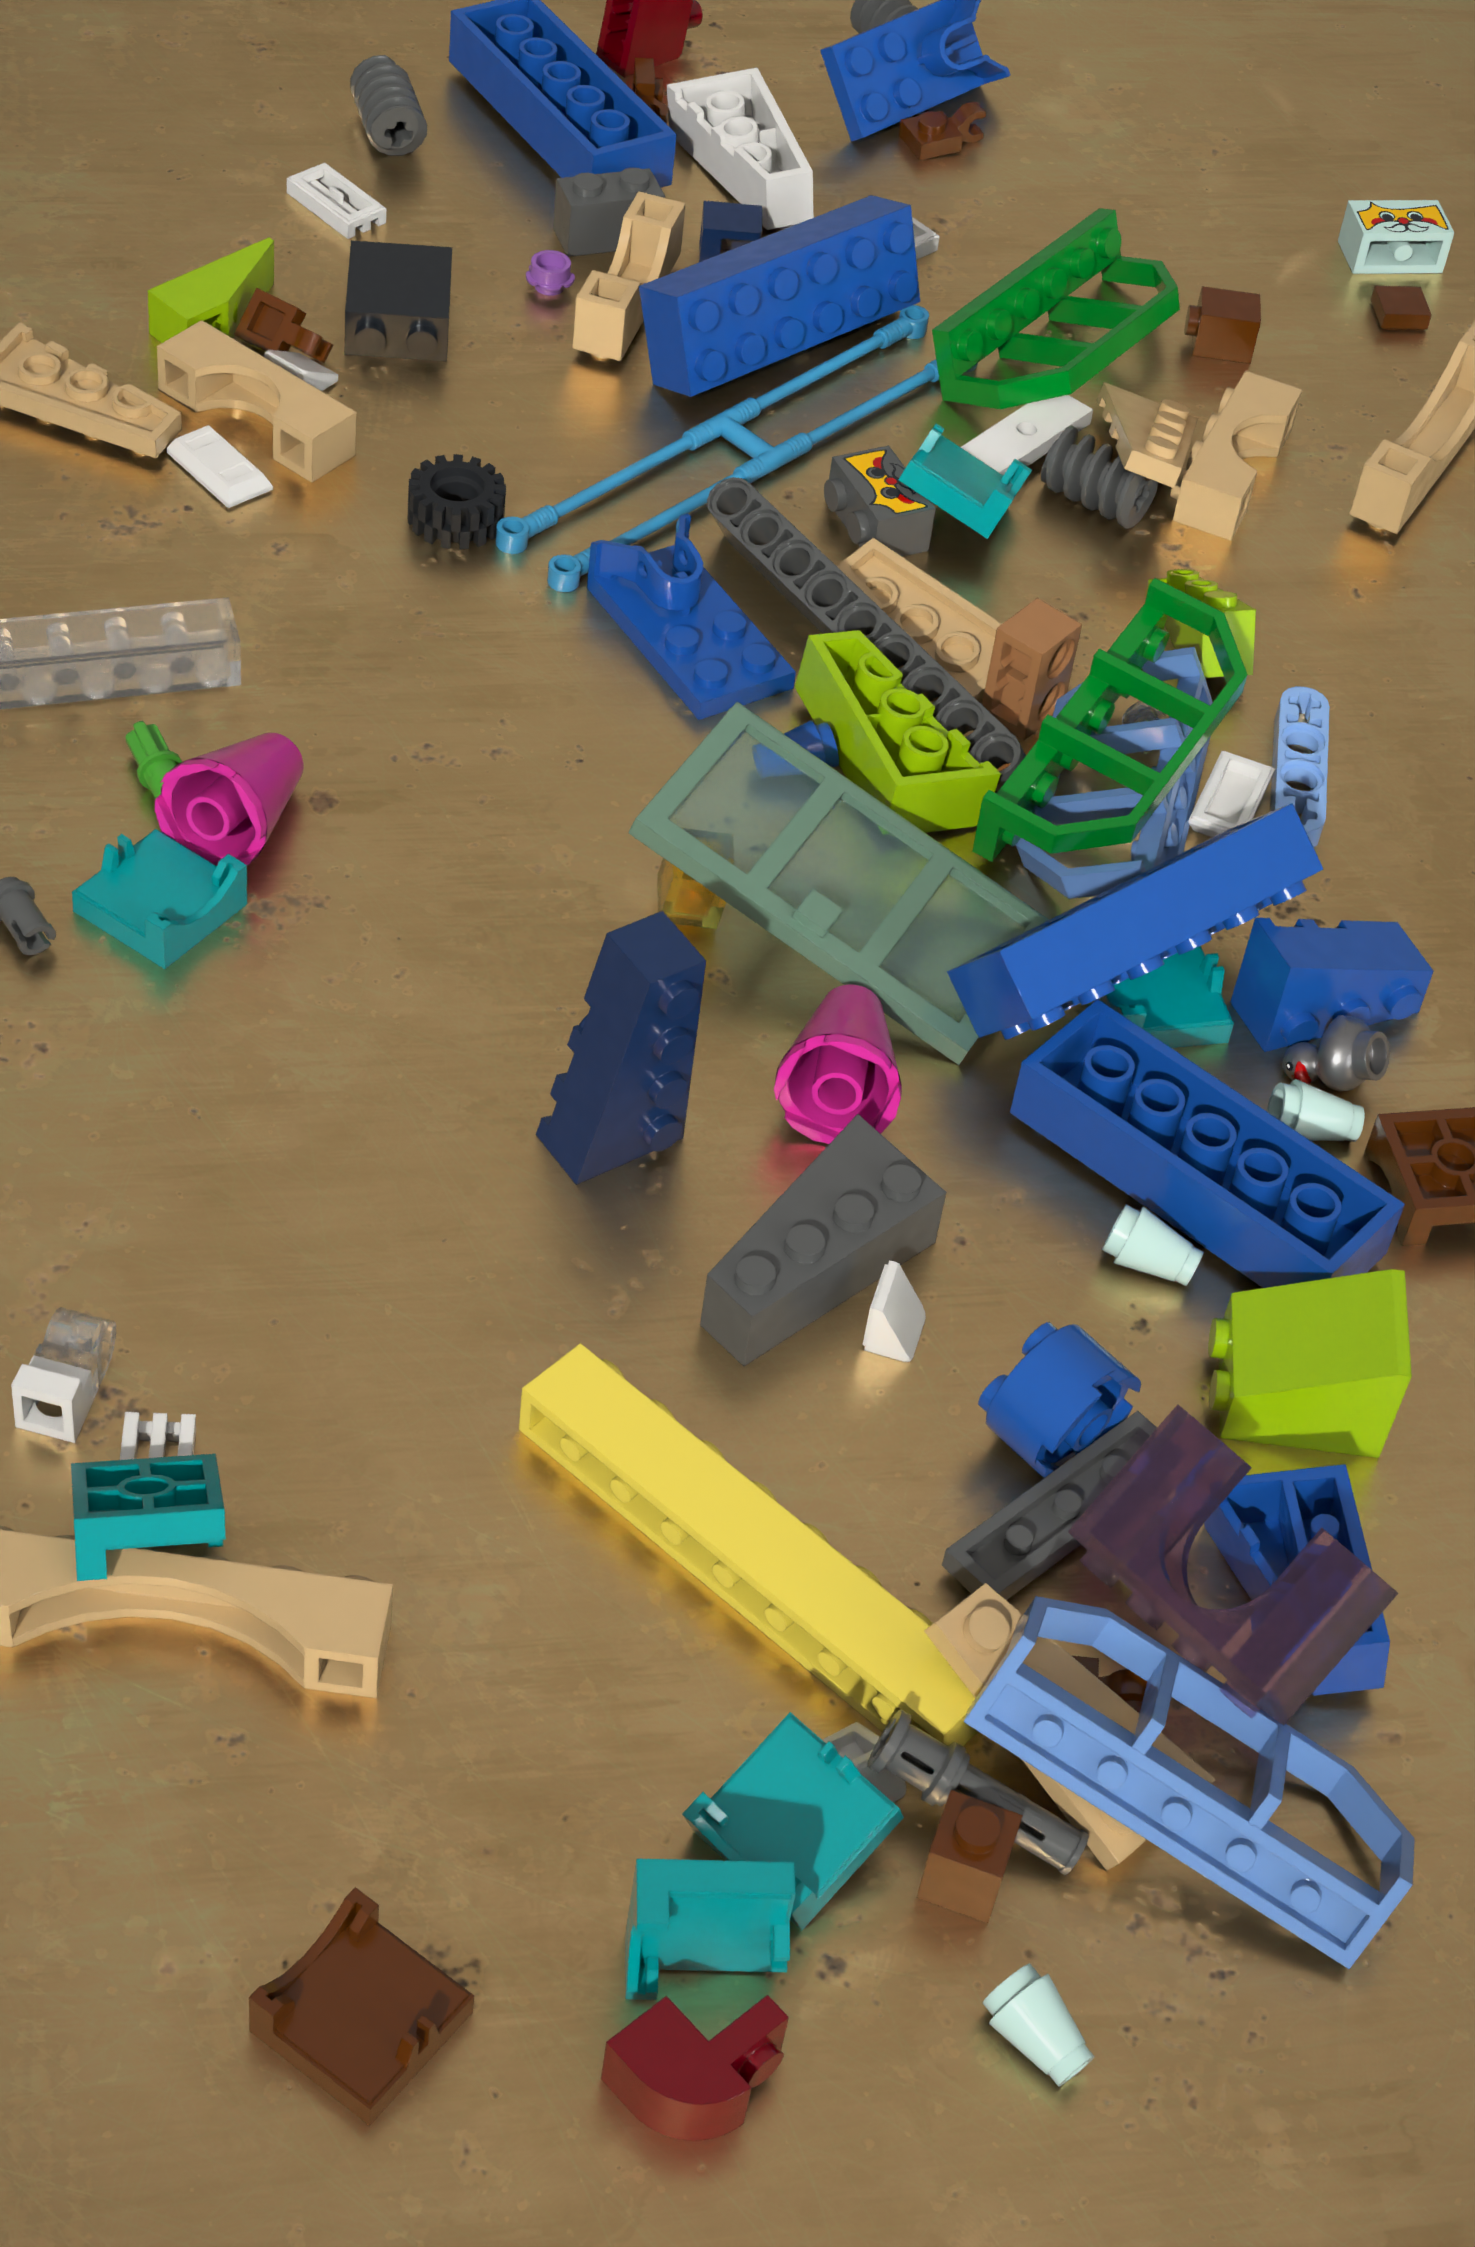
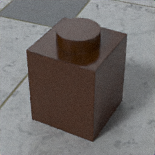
(1224, 324)
(969, 1856)

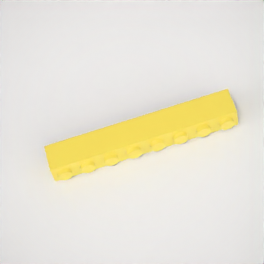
(744, 1545)

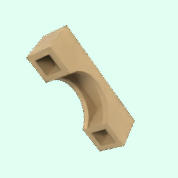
(610, 303)
(215, 371)
(1217, 482)

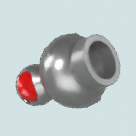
(1345, 1056)

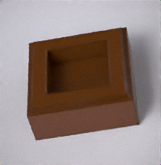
(1401, 307)

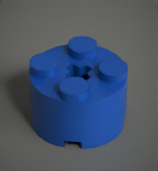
(1058, 1397)

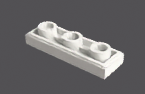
(1028, 432)

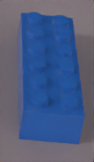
(557, 91)
(779, 295)
(1136, 925)
(1202, 1154)

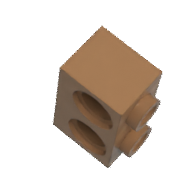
(1030, 666)

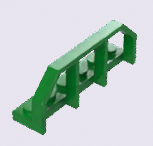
(1044, 286)
(1067, 738)

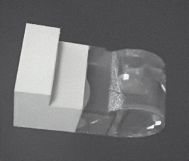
(64, 1373)

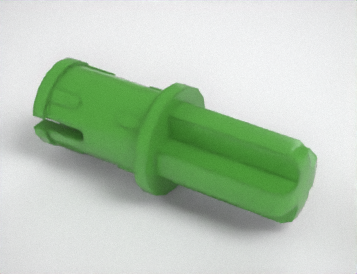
(151, 755)

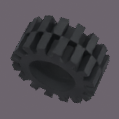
(456, 501)

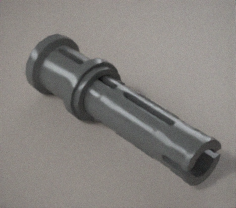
(944, 1768)

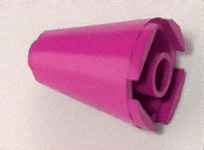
(230, 797)
(840, 1067)

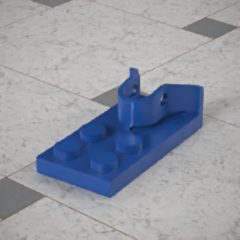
(908, 66)
(686, 624)

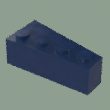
(630, 1052)

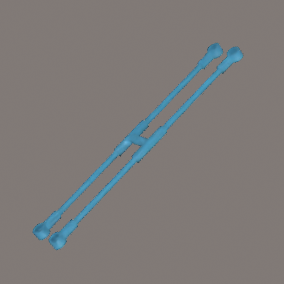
(566, 570)

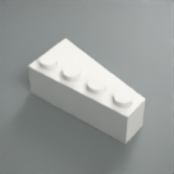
(744, 143)

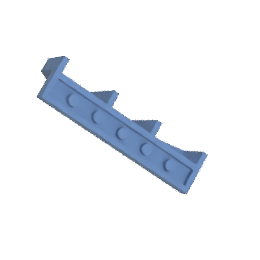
(1168, 826)
(1179, 1808)

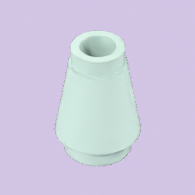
(1316, 1112)
(1151, 1246)
(1038, 2024)

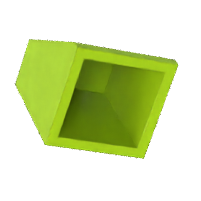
(1313, 1363)

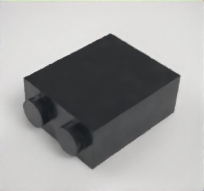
(398, 301)

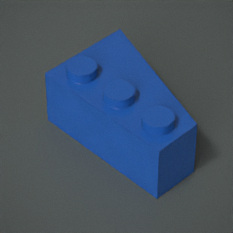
(1309, 975)
(1270, 1523)

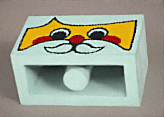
(1395, 236)

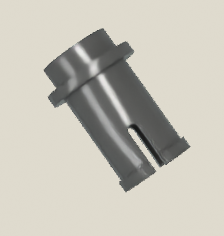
(23, 916)

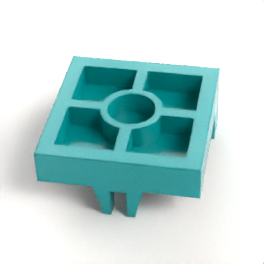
(962, 482)
(160, 896)
(1177, 1001)
(144, 1506)
(799, 1807)
(706, 1919)

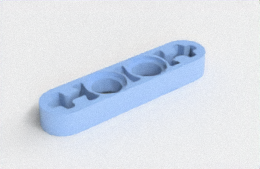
(1302, 767)

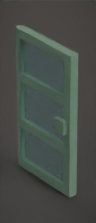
(832, 873)

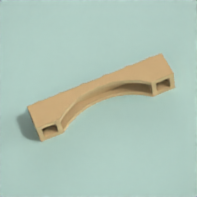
(1407, 468)
(314, 1625)

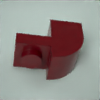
(685, 2082)

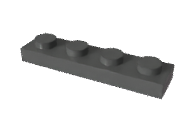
(1034, 1528)

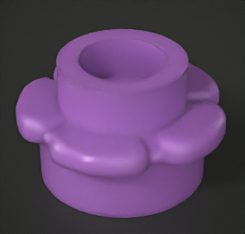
(550, 272)

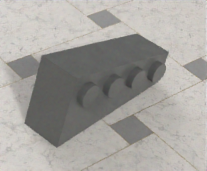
(821, 1242)

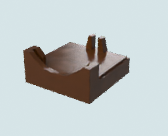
(1428, 1167)
(359, 2010)

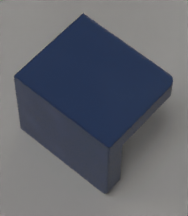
(728, 227)

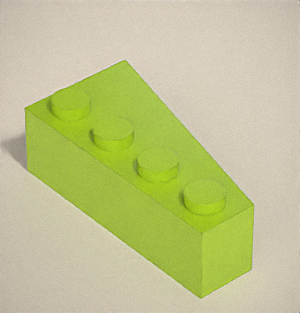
(890, 735)

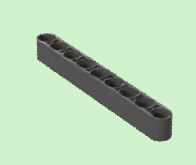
(839, 605)

